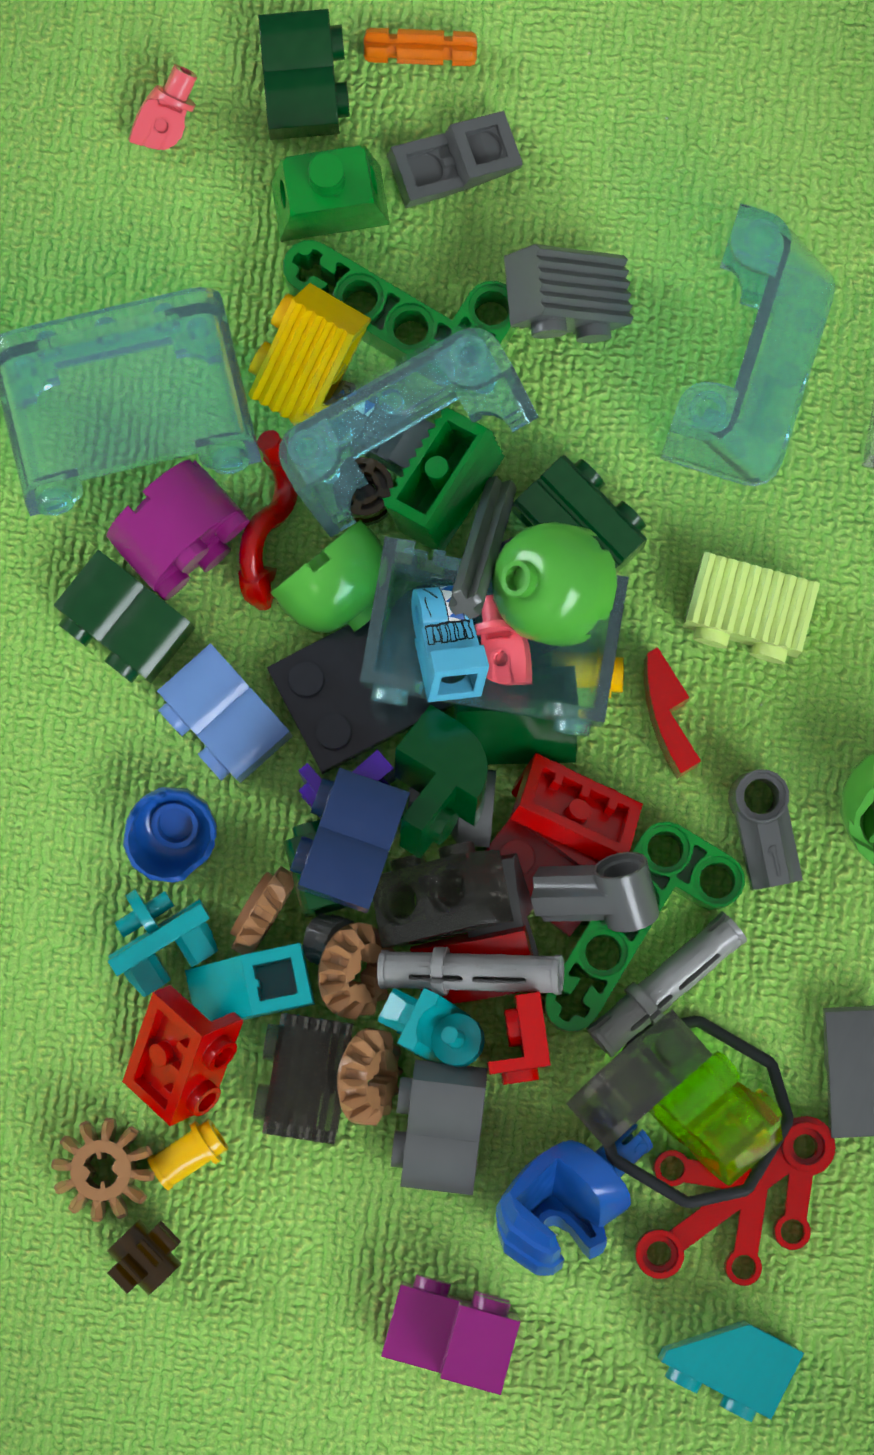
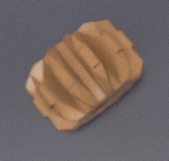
(83, 1172)

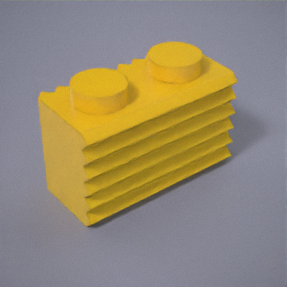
(308, 352)

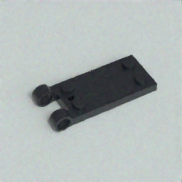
(331, 704)

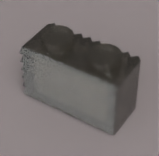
(303, 1082)

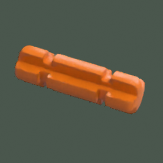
(420, 46)

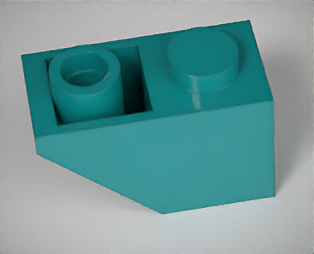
(252, 984)
(737, 1362)

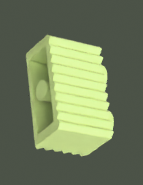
(750, 607)

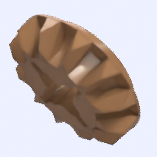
(261, 910)
(340, 965)
(366, 1058)

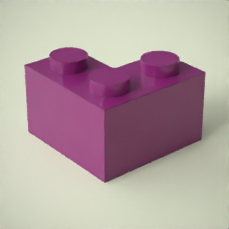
(452, 1335)

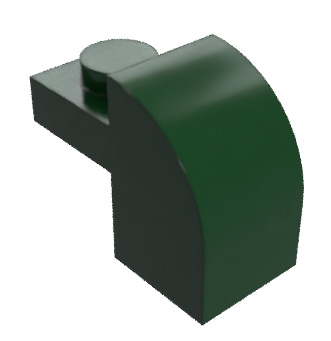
(450, 773)

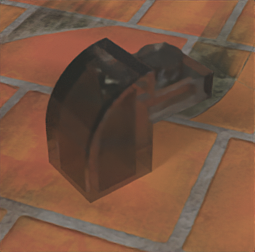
(638, 1078)

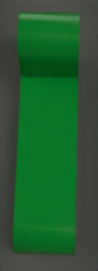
(392, 304)
(680, 878)

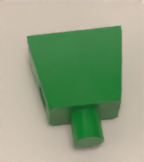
(328, 193)

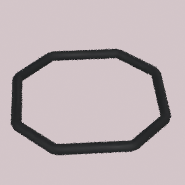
(758, 1169)

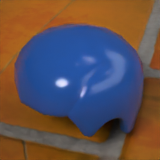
(169, 834)

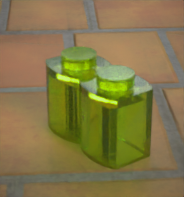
(721, 1119)

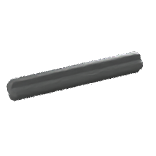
(482, 548)

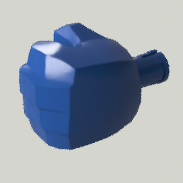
(567, 1190)

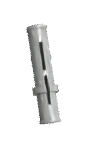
(476, 972)
(658, 991)

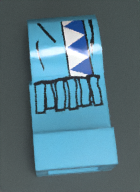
(446, 646)

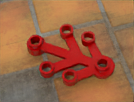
(752, 1207)

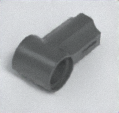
(766, 837)
(612, 891)

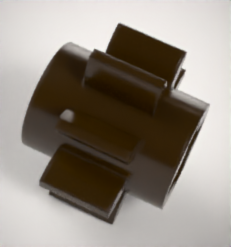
(144, 1257)

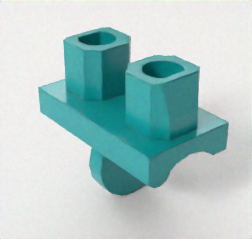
(138, 957)
(433, 1028)

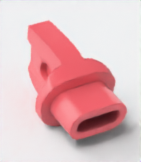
(163, 112)
(505, 649)

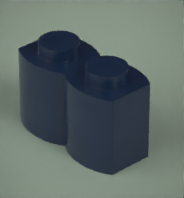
(350, 840)

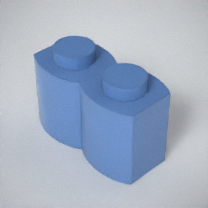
(223, 714)

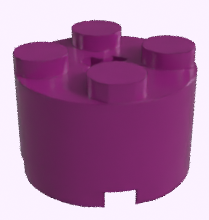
(177, 528)

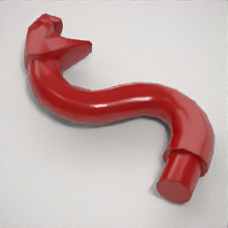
(253, 576)

